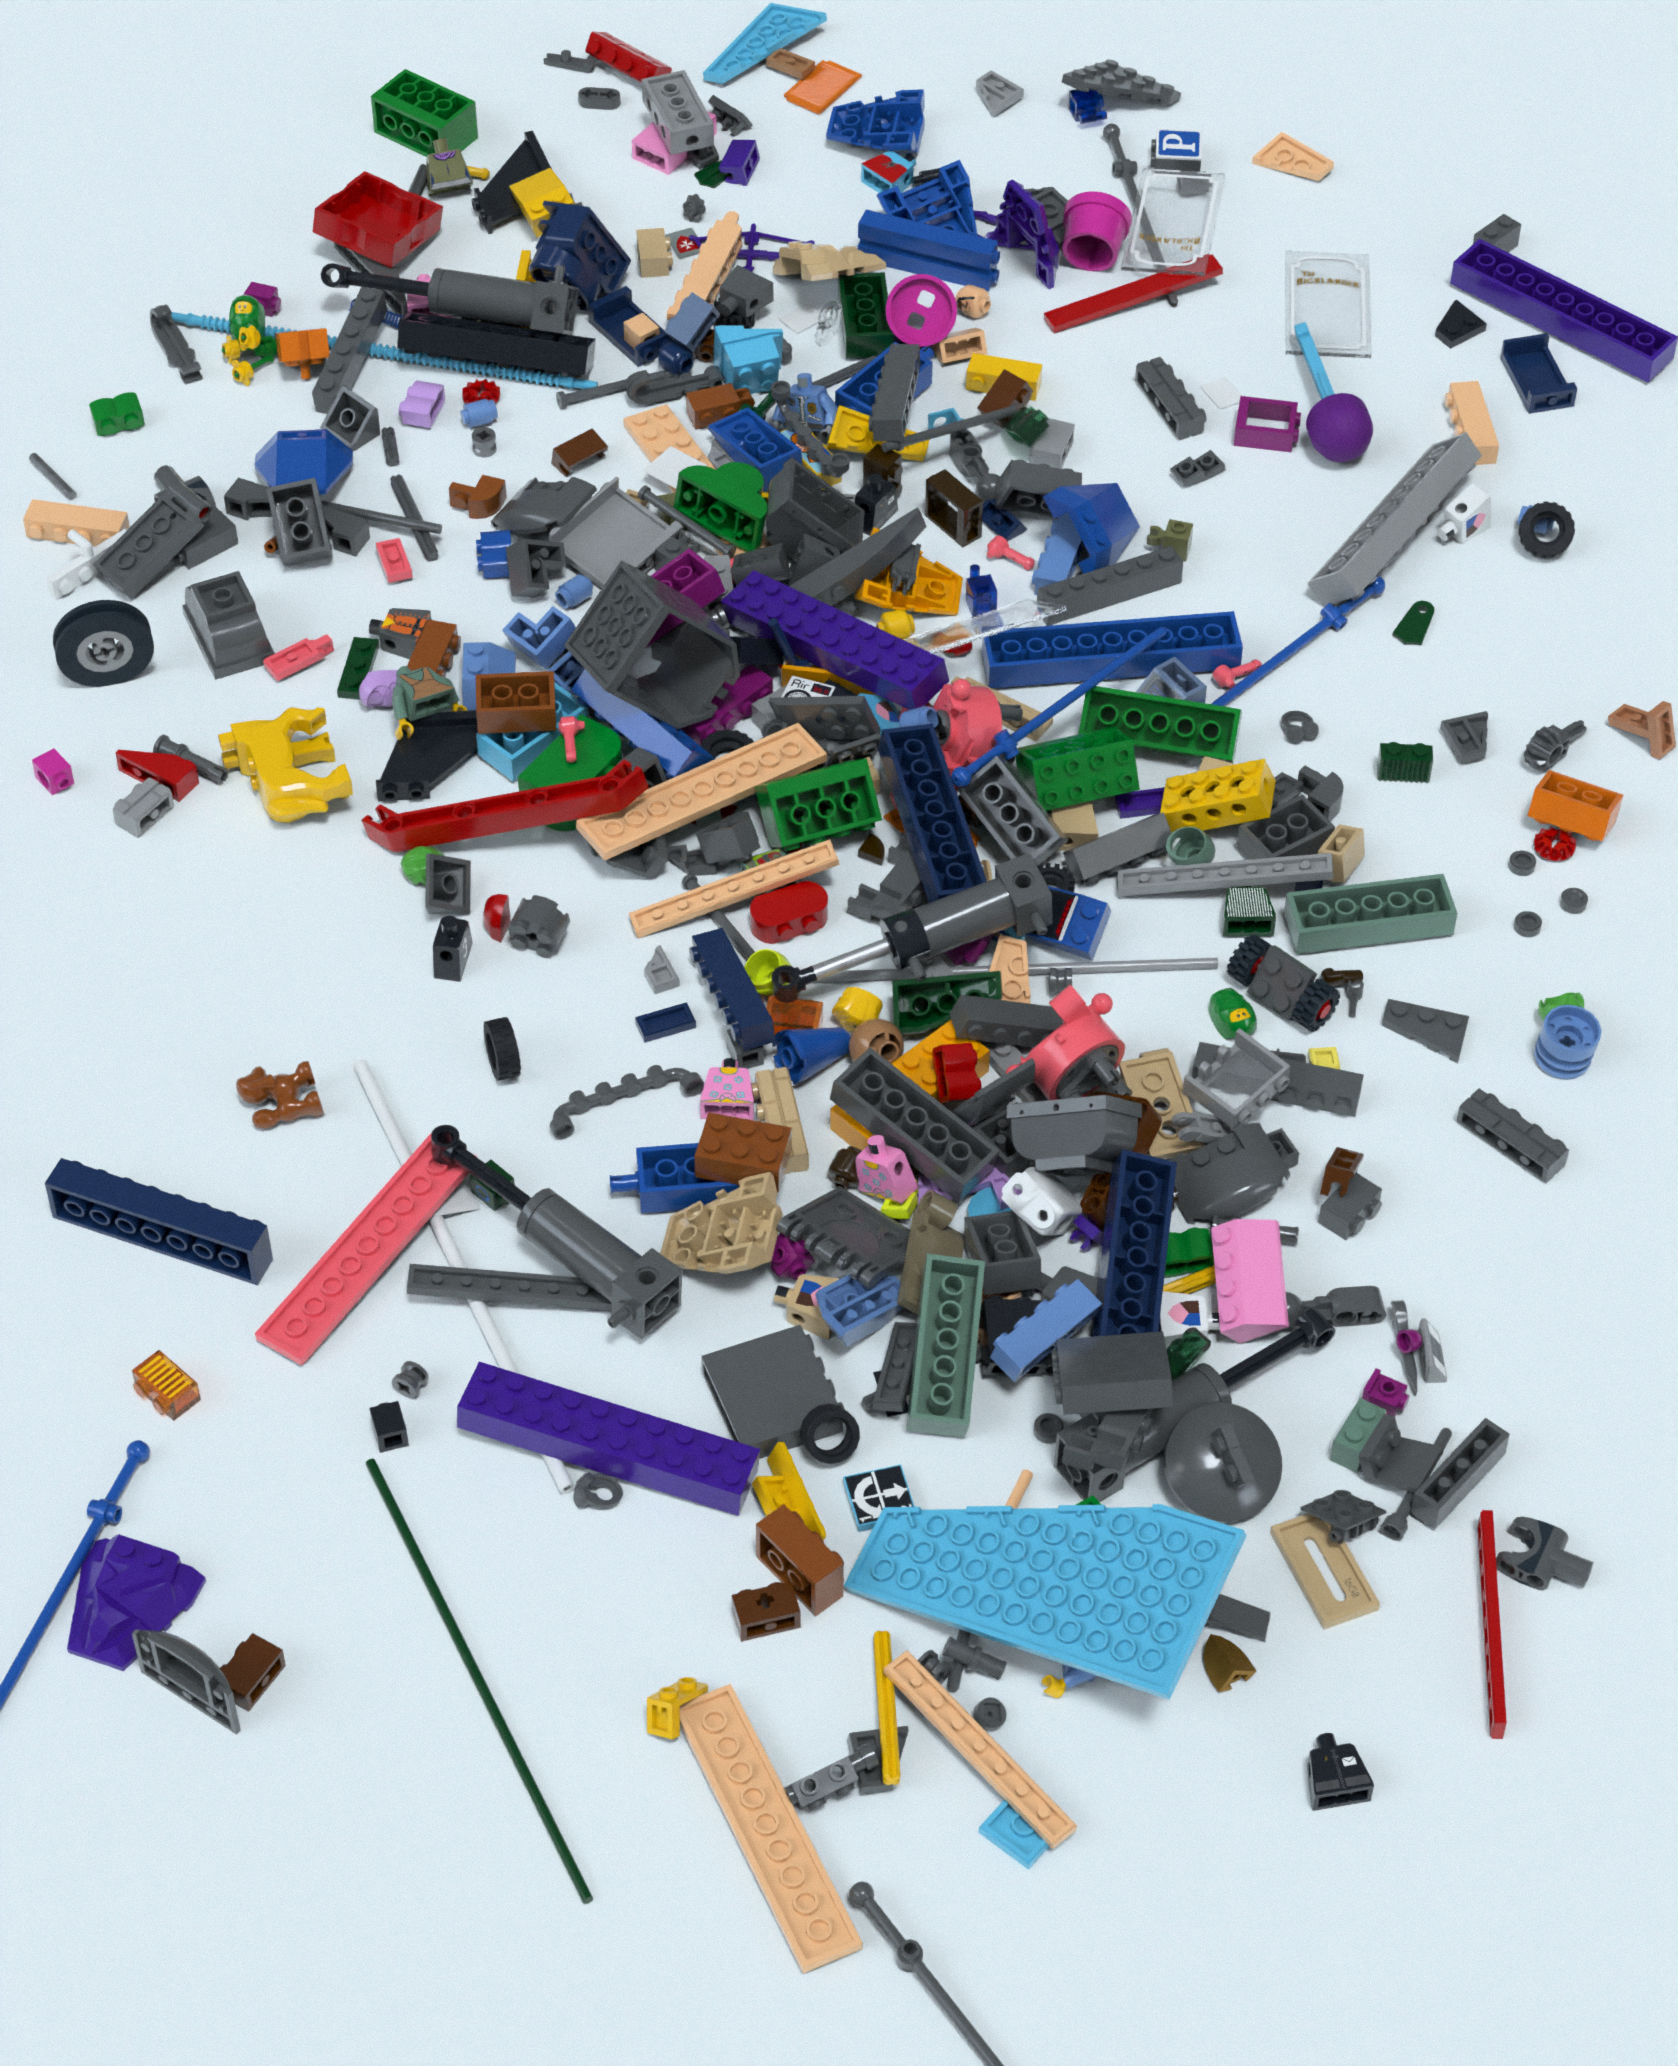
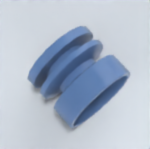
(1567, 1041)

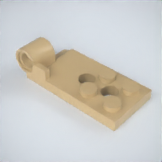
(1158, 1080)

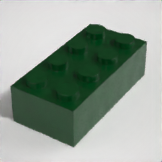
(864, 314)

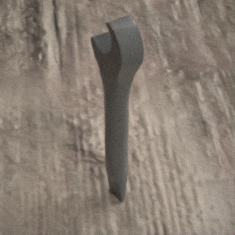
(1400, 1323)

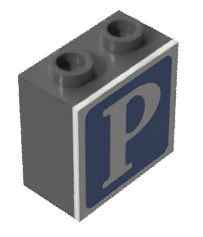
(1177, 150)

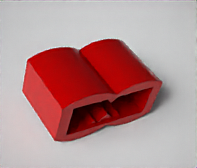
(955, 1072)

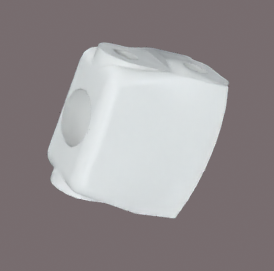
(1043, 1202)

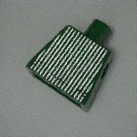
(1248, 912)

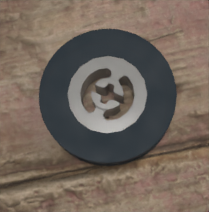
(100, 624)

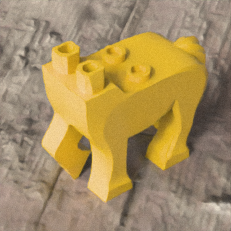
(270, 759)

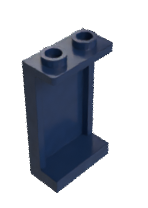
(608, 317)
(1536, 374)

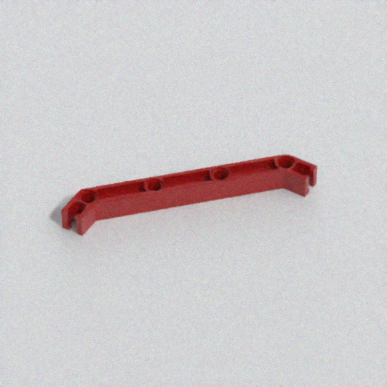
(507, 811)

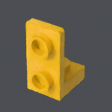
(664, 1706)

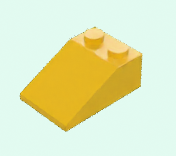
(534, 191)

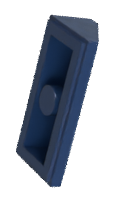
(1001, 521)

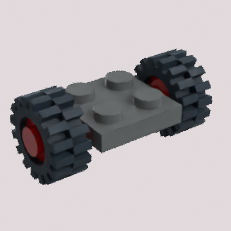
(1283, 983)

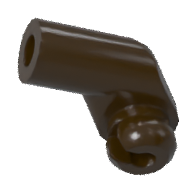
(1341, 977)

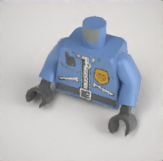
(813, 405)

